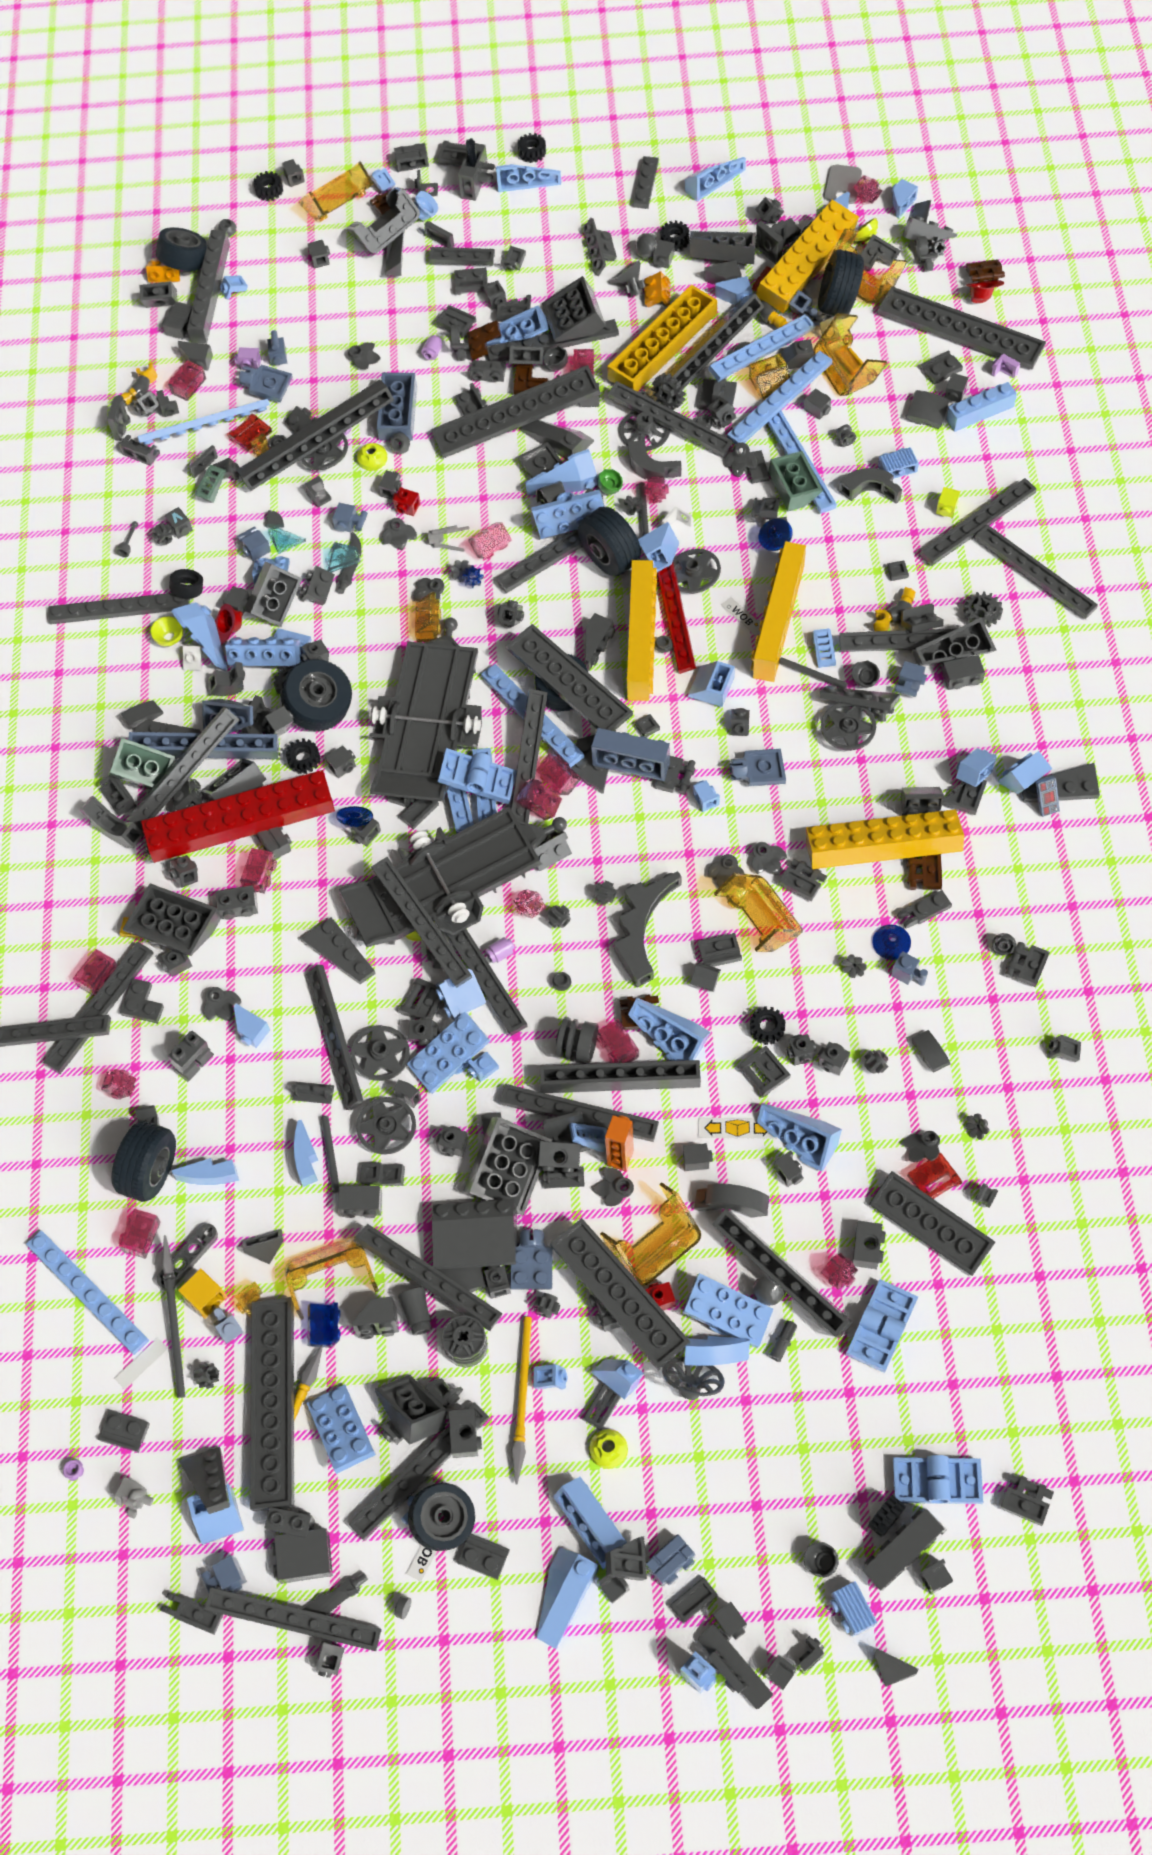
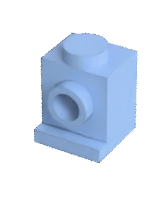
(705, 795)

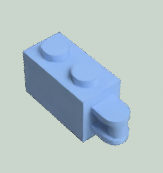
(976, 767)
(698, 1673)

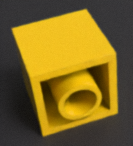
(202, 1293)

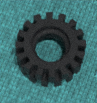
(532, 141)
(268, 192)
(675, 229)
(303, 765)
(767, 1036)
(886, 1516)

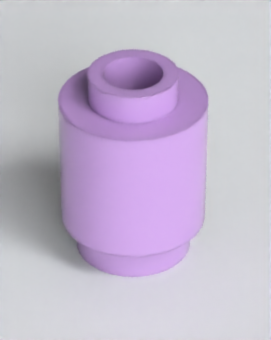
(432, 347)
(500, 950)

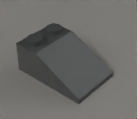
(412, 1409)

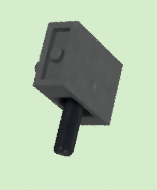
(474, 170)

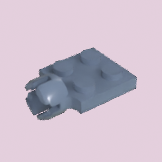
(266, 382)
(759, 767)
(533, 1263)

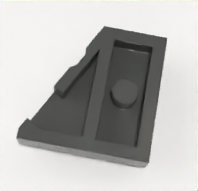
(965, 797)

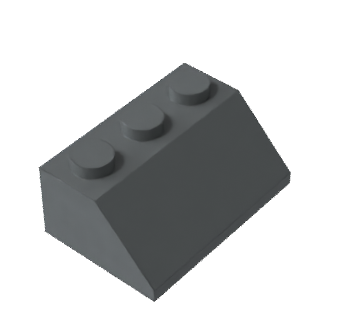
(273, 594)
(238, 779)

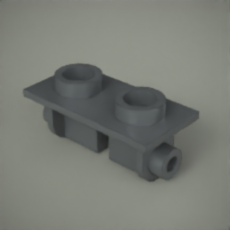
(312, 1092)
(561, 1179)

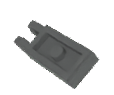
(925, 909)
(193, 1614)

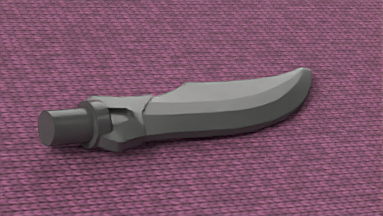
(346, 576)
(328, 1602)

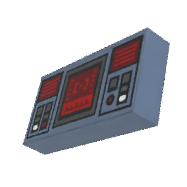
(1047, 796)

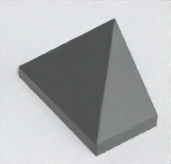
(627, 273)
(202, 461)
(263, 1246)
(893, 1669)

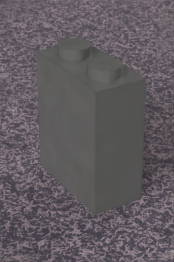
(302, 1557)

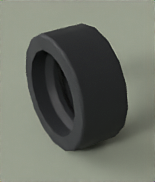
(186, 576)

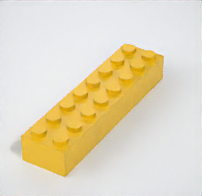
(806, 256)
(663, 338)
(778, 611)
(641, 630)
(884, 839)

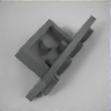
(599, 245)
(734, 1668)

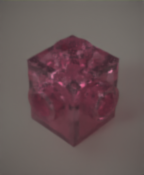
(868, 189)
(653, 483)
(529, 903)
(118, 1084)
(840, 1271)

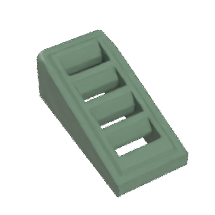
(211, 496)

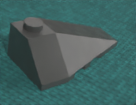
(561, 439)

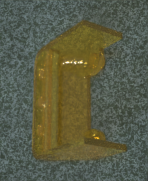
(337, 192)
(871, 288)
(844, 371)
(763, 908)
(662, 1244)
(342, 1251)

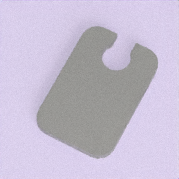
(842, 180)

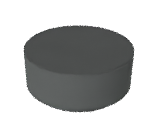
(402, 1607)

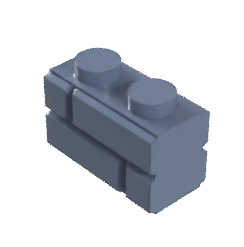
(671, 1560)

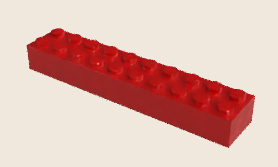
(237, 816)

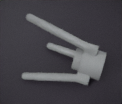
(437, 536)

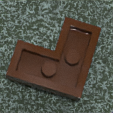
(480, 336)
(524, 378)

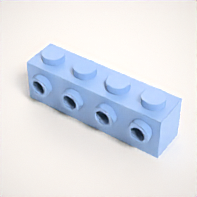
(981, 406)
(263, 651)
(589, 1519)

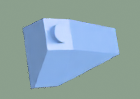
(520, 177)
(709, 179)
(522, 326)
(575, 474)
(203, 626)
(672, 1033)
(806, 1136)
(565, 1589)

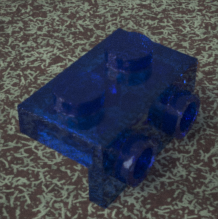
(323, 1325)

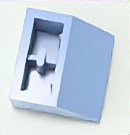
(660, 546)
(713, 683)
(1025, 772)
(218, 1524)

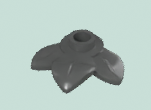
(363, 355)
(741, 461)
(400, 535)
(426, 586)
(769, 860)
(721, 871)
(222, 1006)
(922, 1146)
(611, 1187)

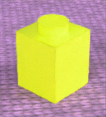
(948, 502)

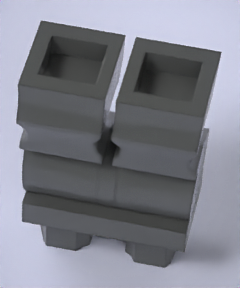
(190, 1055)

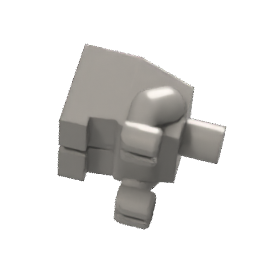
(133, 1496)

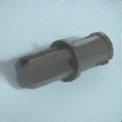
(783, 1341)

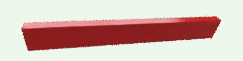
(676, 619)

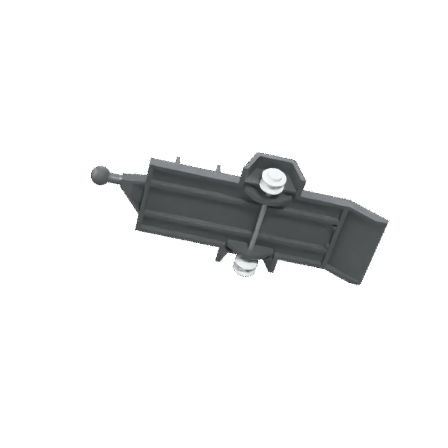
(425, 717)
(449, 876)

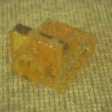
(260, 445)
(246, 1296)

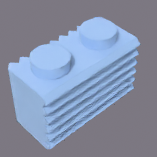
(899, 462)
(853, 1608)

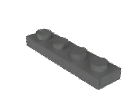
(645, 182)
(462, 256)

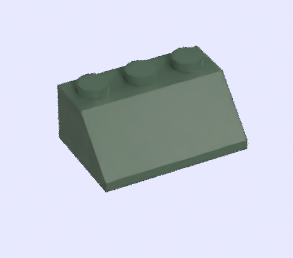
(794, 480)
(140, 764)

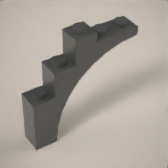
(642, 902)

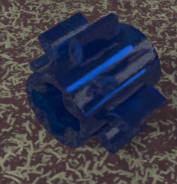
(472, 572)

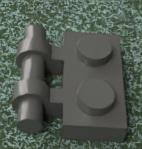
(671, 781)
(801, 884)
(1033, 966)
(1024, 1505)

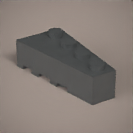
(723, 246)
(960, 643)
(903, 1549)

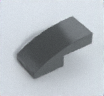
(141, 712)
(931, 1051)
(382, 1174)

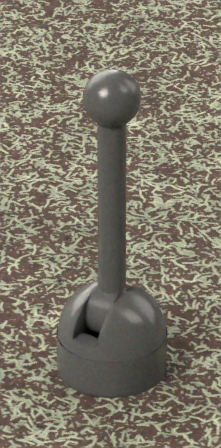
(123, 548)

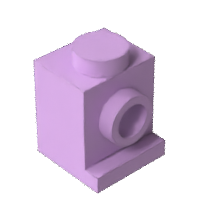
(248, 357)

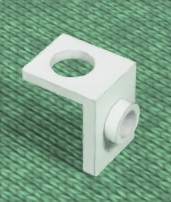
(675, 514)
(192, 657)

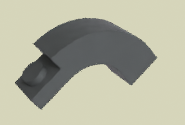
(647, 467)
(870, 480)
(103, 820)
(732, 1197)

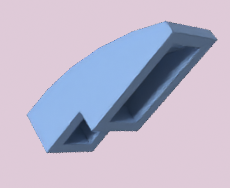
(304, 1155)
(207, 1173)
(716, 1351)

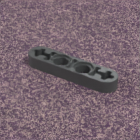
(191, 1259)

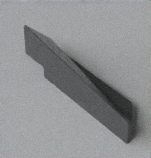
(394, 256)

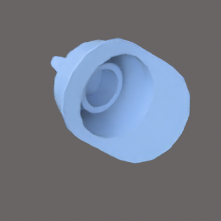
(426, 204)

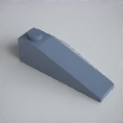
(242, 711)

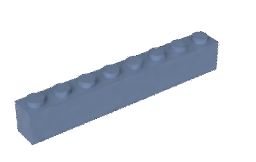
(231, 746)

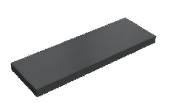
(932, 1223)

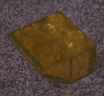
(768, 375)
(427, 618)

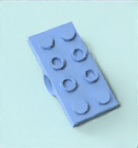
(565, 513)
(477, 775)
(448, 1052)
(727, 1310)
(882, 1325)
(340, 1429)
(938, 1480)

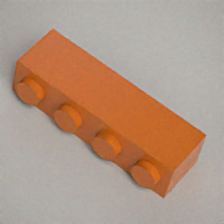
(619, 1142)

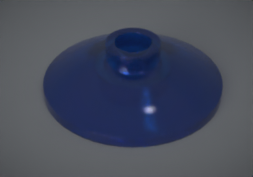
(777, 540)
(354, 816)
(891, 949)

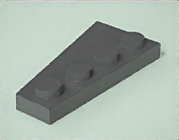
(864, 698)
(1071, 785)
(338, 949)
(208, 1478)

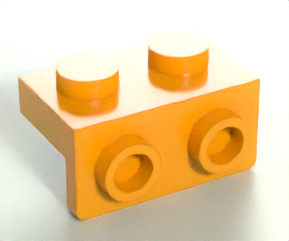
(160, 272)
(657, 289)

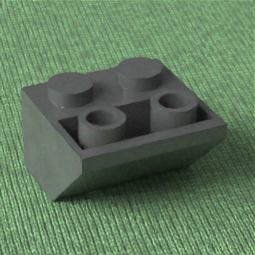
(921, 800)
(377, 1318)

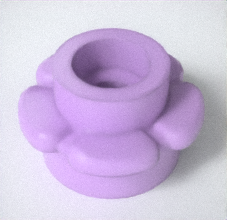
(67, 1470)

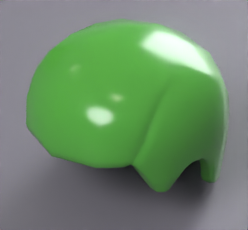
(609, 481)

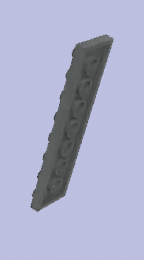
(569, 679)
(620, 1294)

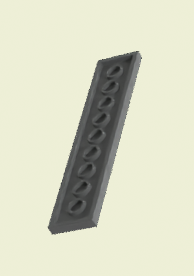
(961, 327)
(515, 411)
(272, 1404)

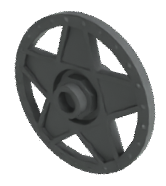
(326, 453)
(696, 569)
(848, 726)
(380, 1053)
(386, 1125)

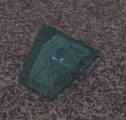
(284, 540)
(341, 556)

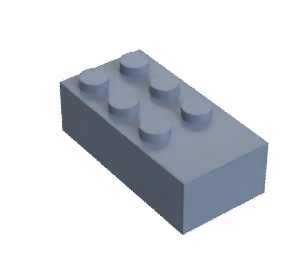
(400, 413)
(631, 754)

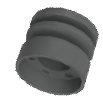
(579, 1040)
(463, 1352)

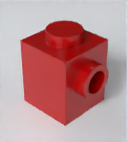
(406, 501)
(662, 1295)

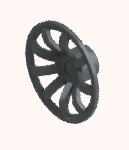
(645, 426)
(691, 1384)

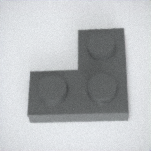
(878, 249)
(138, 1006)

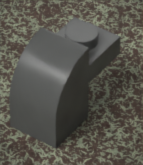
(227, 683)

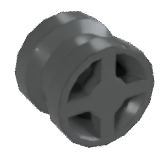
(846, 435)
(986, 1195)

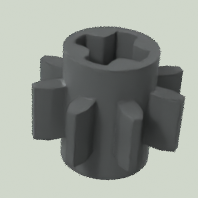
(939, 244)
(634, 286)
(163, 534)
(605, 892)
(559, 916)
(876, 1061)
(547, 1305)
(206, 1375)

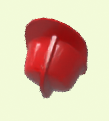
(983, 291)
(228, 622)

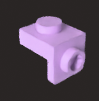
(1006, 365)

